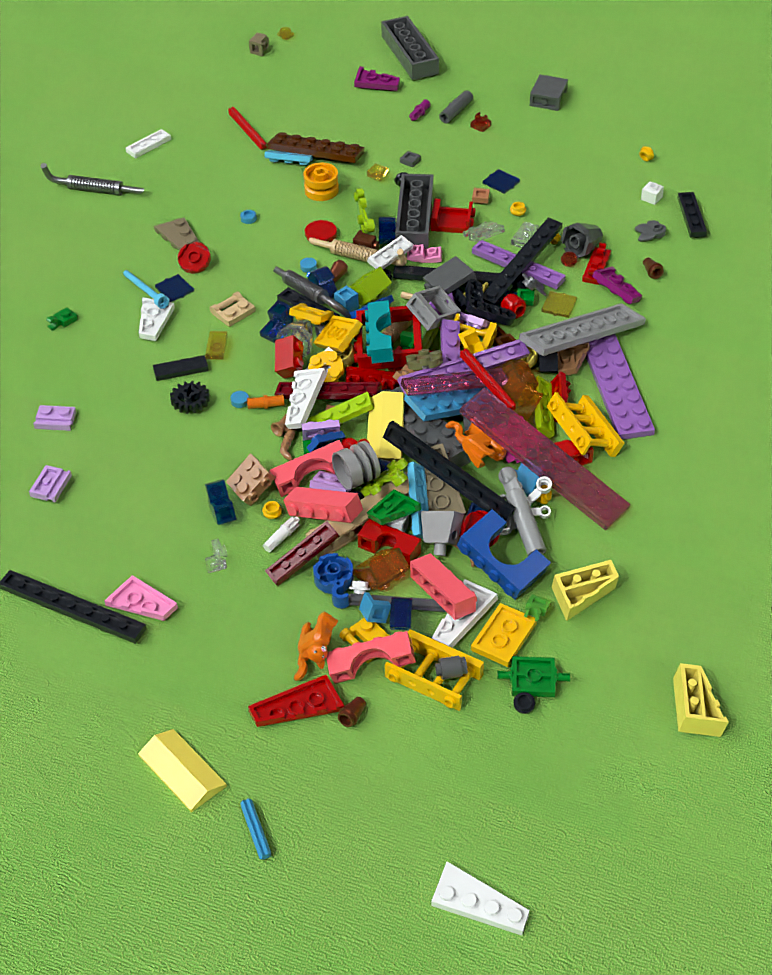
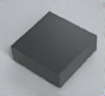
(410, 159)

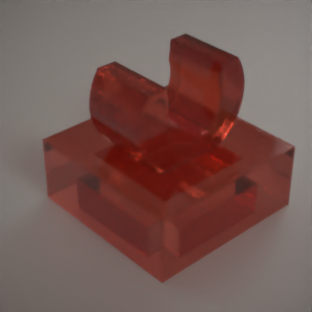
(480, 123)

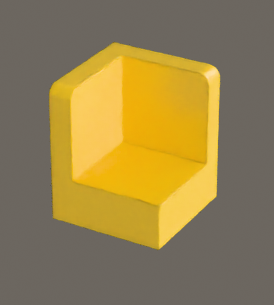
(471, 341)

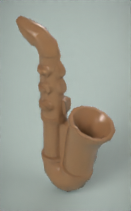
(278, 429)

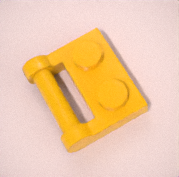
(316, 316)
(364, 630)

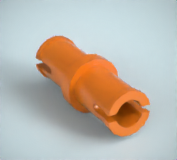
(265, 401)

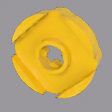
(331, 359)

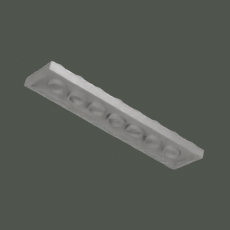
(581, 329)

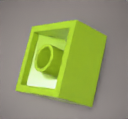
(371, 285)

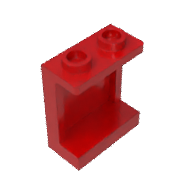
(451, 219)

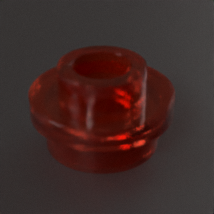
(569, 259)

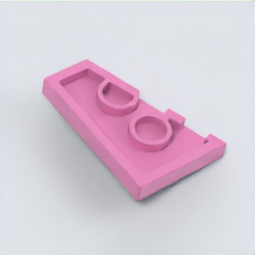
(141, 599)

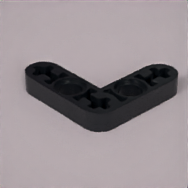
(478, 308)

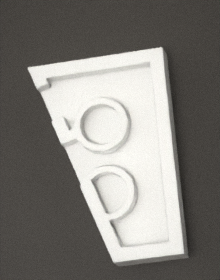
(153, 319)

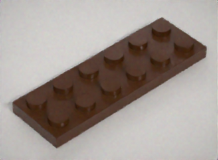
(315, 147)

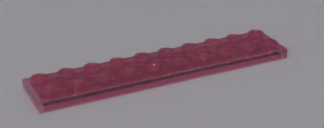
(545, 458)

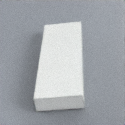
(148, 143)
(389, 253)

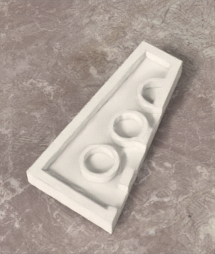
(305, 391)
(451, 630)
(473, 899)

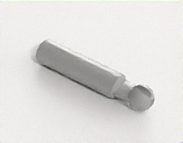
(522, 513)

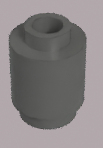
(451, 667)

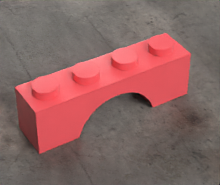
(291, 473)
(345, 661)

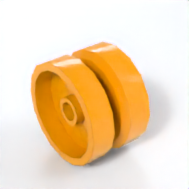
(321, 181)

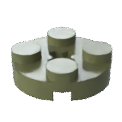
(423, 359)

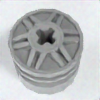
(356, 465)

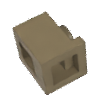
(258, 44)

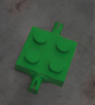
(533, 675)

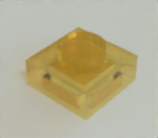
(377, 172)

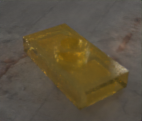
(216, 345)

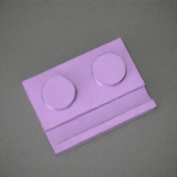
(55, 417)
(311, 429)
(327, 481)
(50, 483)

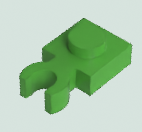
(536, 607)

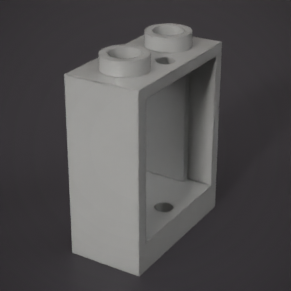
(426, 314)

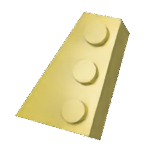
(584, 586)
(695, 703)

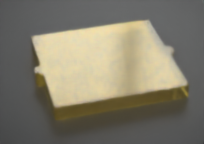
(559, 304)

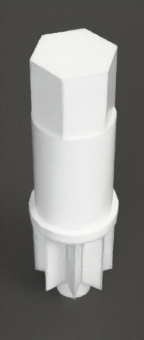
(282, 533)

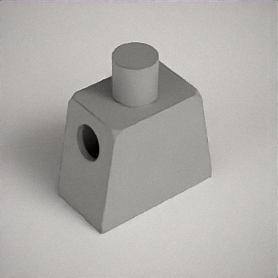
(441, 529)

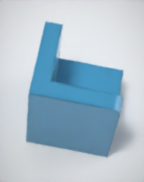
(347, 298)
(374, 610)

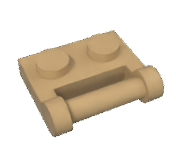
(235, 312)

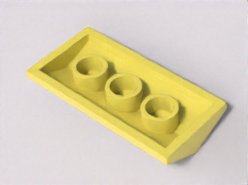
(387, 408)
(181, 769)

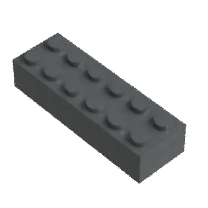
(410, 47)
(415, 208)
(434, 433)

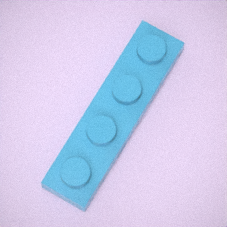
(417, 492)

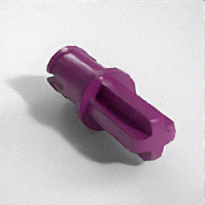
(419, 110)

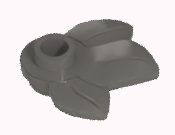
(651, 230)
(533, 283)

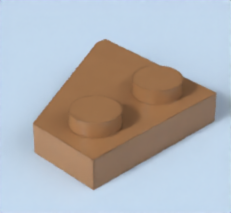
(571, 358)

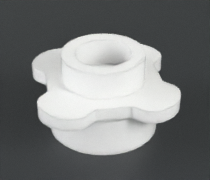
(359, 587)

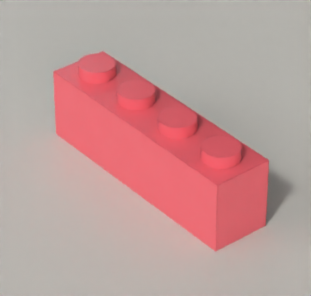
(323, 504)
(443, 586)

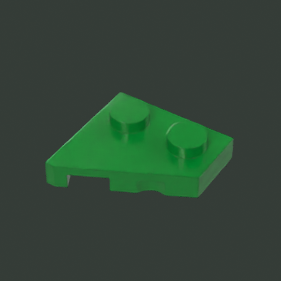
(393, 507)

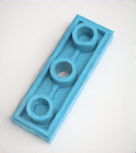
(288, 157)

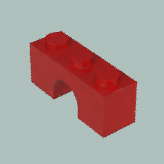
(375, 536)

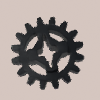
(189, 397)

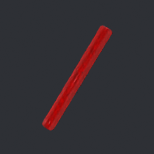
(248, 129)
(486, 378)

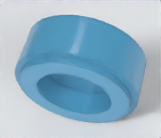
(248, 216)
(308, 264)
(239, 399)

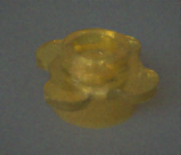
(285, 33)

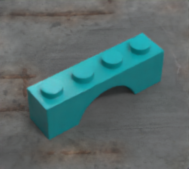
(380, 344)

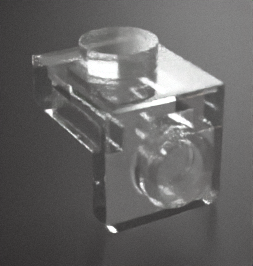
(217, 561)

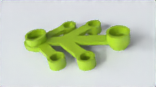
(368, 224)
(391, 474)

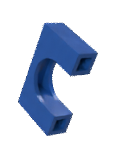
(511, 578)

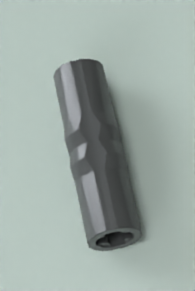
(456, 106)

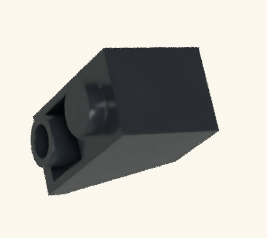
(548, 363)

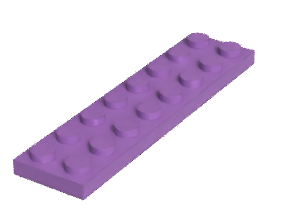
(618, 389)

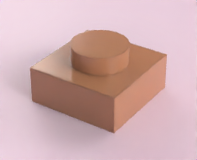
(480, 195)

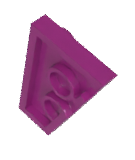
(375, 81)
(616, 285)

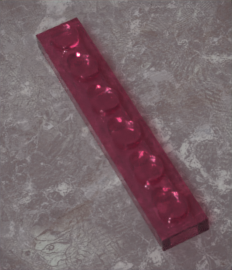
(449, 382)

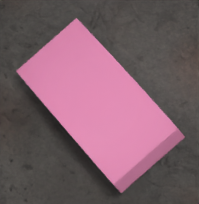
(423, 255)

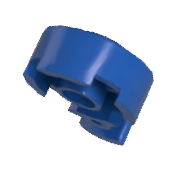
(334, 576)

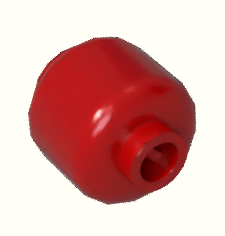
(515, 304)

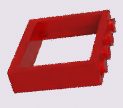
(398, 314)

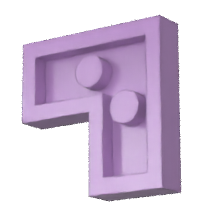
(474, 321)

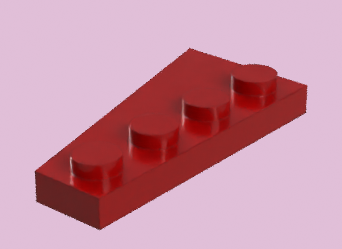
(303, 701)

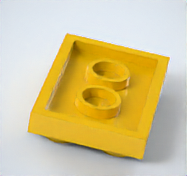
(338, 333)
(503, 635)

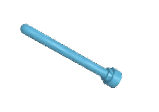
(159, 299)

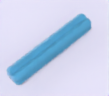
(255, 829)

